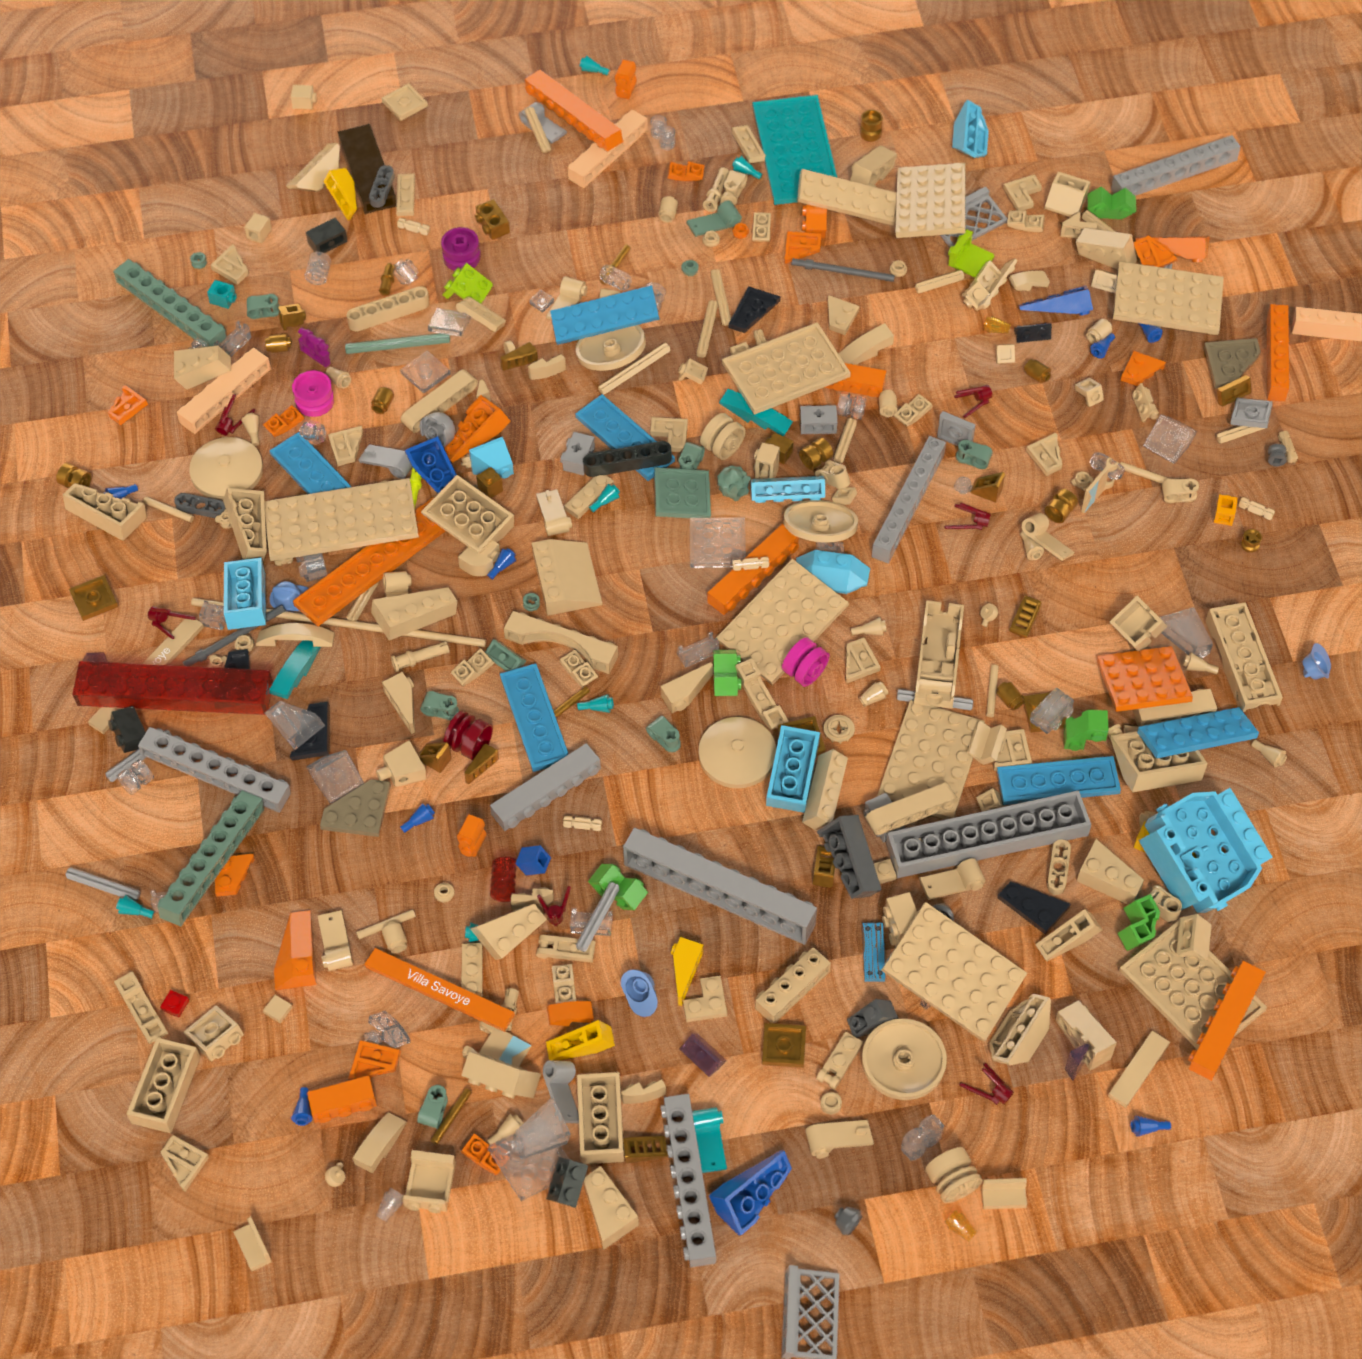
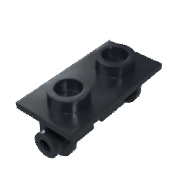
(1033, 332)

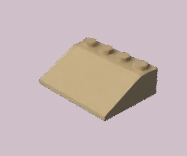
(469, 515)
(565, 575)
(1145, 772)

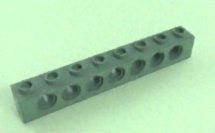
(168, 303)
(210, 858)

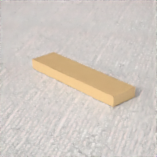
(1138, 1069)

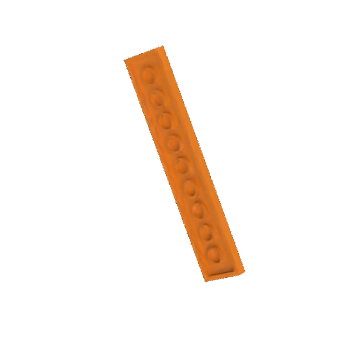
(363, 572)

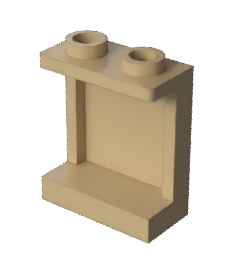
(429, 1181)

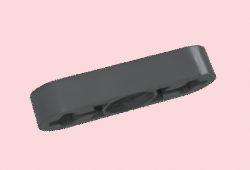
(383, 192)
(194, 500)

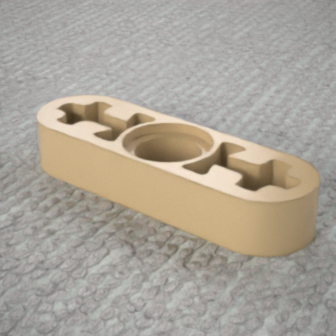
(1064, 860)

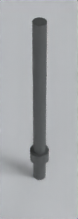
(809, 264)
(201, 655)

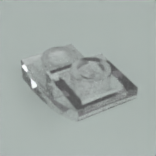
(391, 1029)

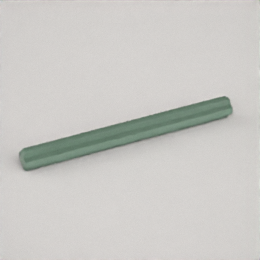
(395, 343)

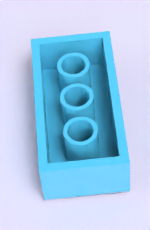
(244, 593)
(793, 769)

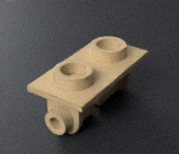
(1143, 403)

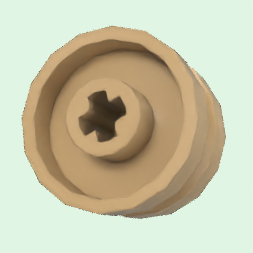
(722, 436)

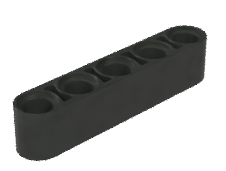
(627, 459)

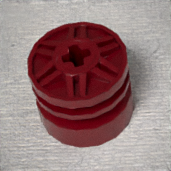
(467, 734)

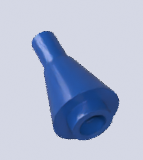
(1151, 332)
(1101, 347)
(121, 492)
(504, 560)
(421, 815)
(302, 1112)
(1143, 1126)

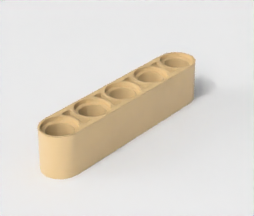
(388, 308)
(440, 399)
(911, 809)

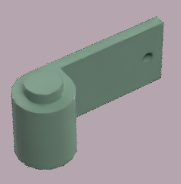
(726, 217)

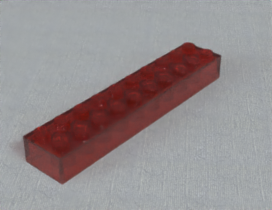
(172, 687)

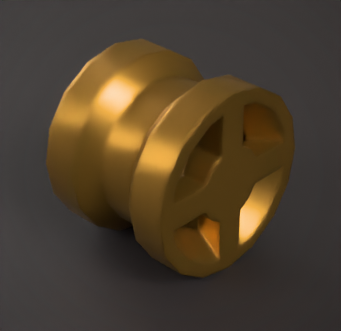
(1248, 536)

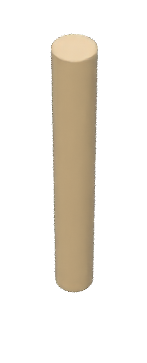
(1144, 473)
(168, 509)
(992, 691)
(378, 927)

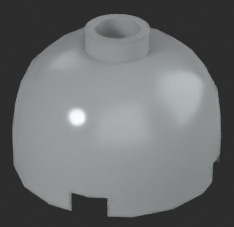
(438, 425)

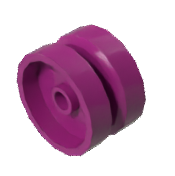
(460, 247)

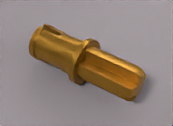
(387, 279)

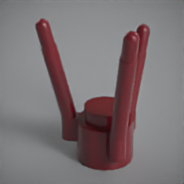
(980, 393)
(225, 425)
(981, 518)
(159, 615)
(555, 912)
(1001, 1092)

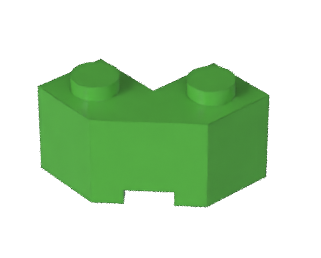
(1110, 206)
(725, 674)
(1089, 726)
(630, 889)
(1143, 917)

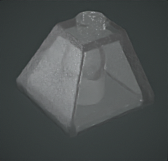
(1169, 438)
(335, 775)

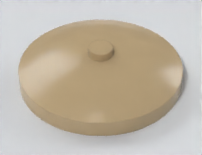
(611, 349)
(224, 465)
(820, 521)
(737, 752)
(904, 1059)

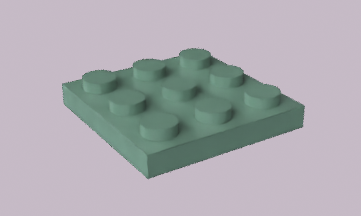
(682, 493)

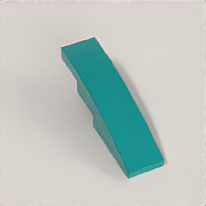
(766, 419)
(294, 669)

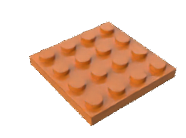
(1144, 679)

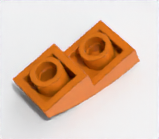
(680, 172)
(287, 420)
(573, 1011)
(477, 1151)

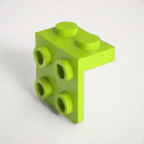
(968, 256)
(468, 283)

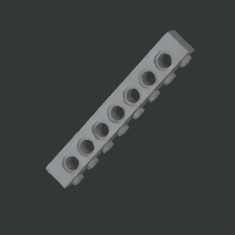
(1178, 166)
(908, 499)
(202, 770)
(705, 1252)

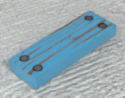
(873, 952)

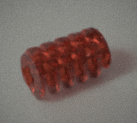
(503, 878)

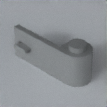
(552, 131)
(390, 458)
(557, 1076)

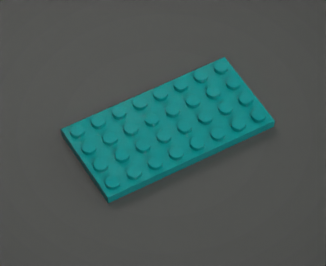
(792, 140)

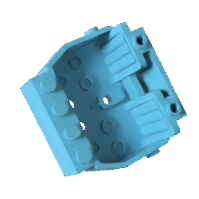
(1213, 875)

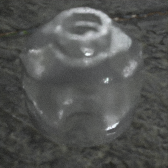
(405, 271)
(313, 432)

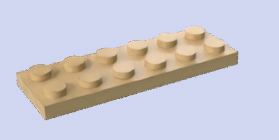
(847, 197)

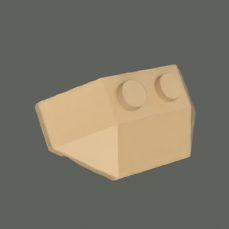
(314, 173)
(1021, 1031)

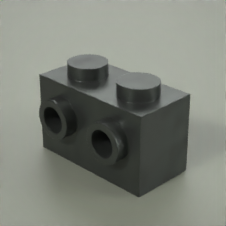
(326, 236)
(127, 728)
(567, 1182)

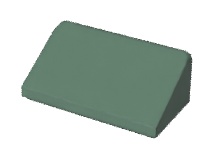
(504, 656)

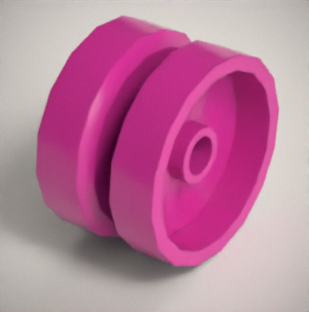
(313, 393)
(805, 662)

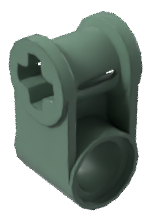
(261, 306)
(975, 455)
(691, 456)
(438, 705)
(664, 734)
(433, 1110)

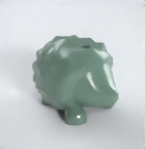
(733, 482)

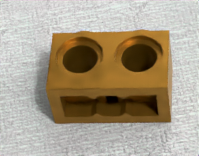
(492, 219)

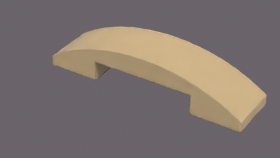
(296, 631)
(759, 695)
(140, 1007)

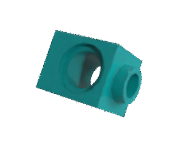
(221, 294)

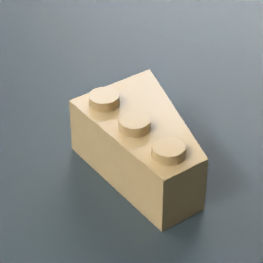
(873, 166)
(1106, 247)
(200, 365)
(1109, 875)
(507, 931)
(1084, 1029)
(500, 1076)
(609, 1208)

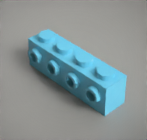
(787, 488)

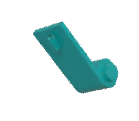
(709, 1139)

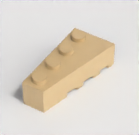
(108, 513)
(247, 519)
(412, 611)

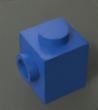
(533, 860)

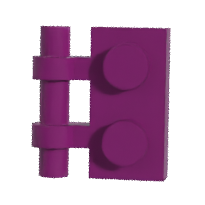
(314, 347)

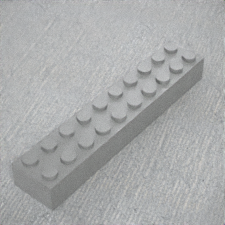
(988, 834)
(720, 885)

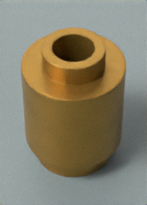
(278, 343)
(1037, 371)
(382, 400)
(1010, 695)

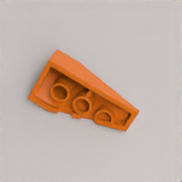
(1186, 247)
(481, 424)
(296, 955)

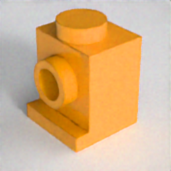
(1225, 510)

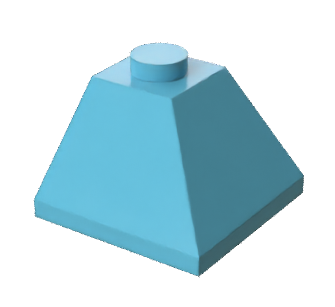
(493, 455)

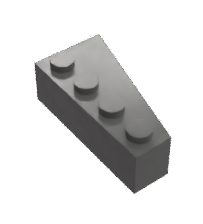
(851, 855)

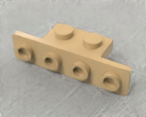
(992, 278)

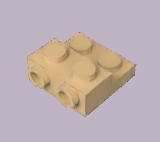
(214, 1033)

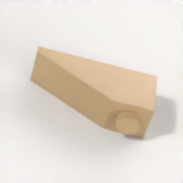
(682, 691)
(400, 694)
(1069, 935)

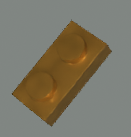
(1233, 390)

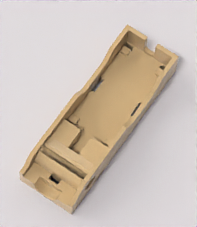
(935, 673)
(1254, 679)

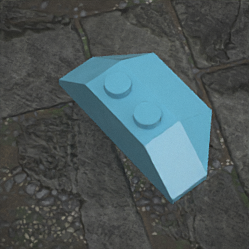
(970, 131)
(836, 570)

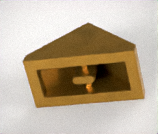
(989, 486)
(435, 756)

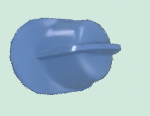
(285, 593)
(1317, 663)
(639, 992)

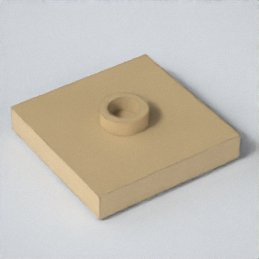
(404, 102)

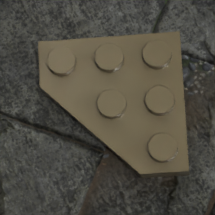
(1230, 359)
(359, 811)

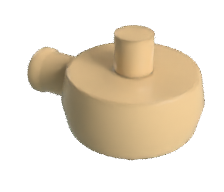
(988, 613)
(335, 1176)

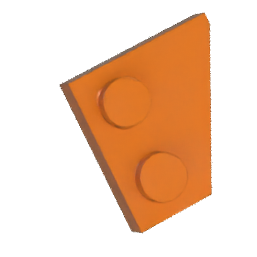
(801, 245)
(1153, 253)
(1141, 368)
(126, 406)
(232, 875)
(373, 1060)

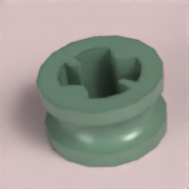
(198, 264)
(533, 597)

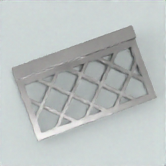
(971, 203)
(791, 1314)

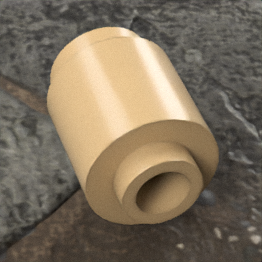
(668, 209)
(1099, 331)
(887, 403)
(394, 937)

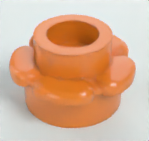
(740, 230)

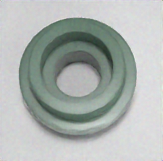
(690, 267)

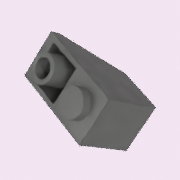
(871, 1017)

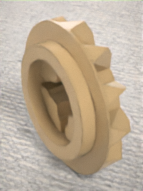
(846, 725)

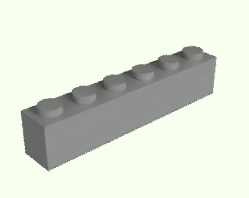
(545, 787)

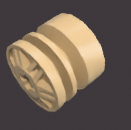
(953, 1175)

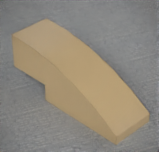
(867, 345)
(379, 1142)

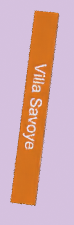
(439, 989)

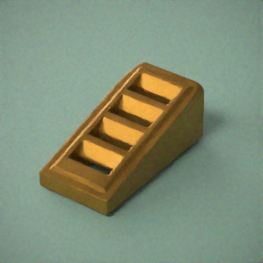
(519, 357)
(1030, 606)
(483, 760)
(821, 877)
(638, 1141)

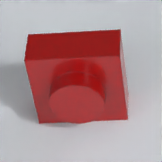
(174, 1003)

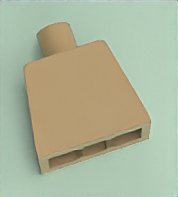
(402, 766)

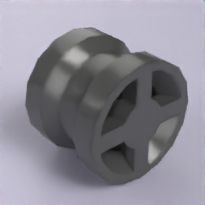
(1277, 455)

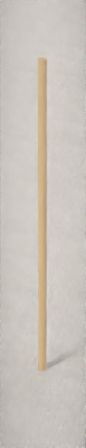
(367, 626)

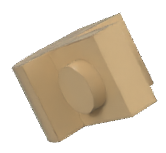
(481, 563)

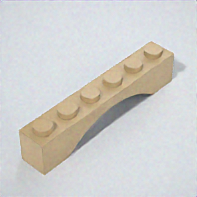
(526, 629)

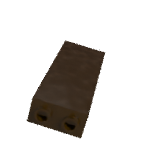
(363, 164)

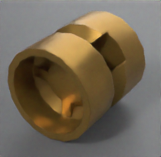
(871, 125)
(814, 454)
(70, 474)
(1061, 505)

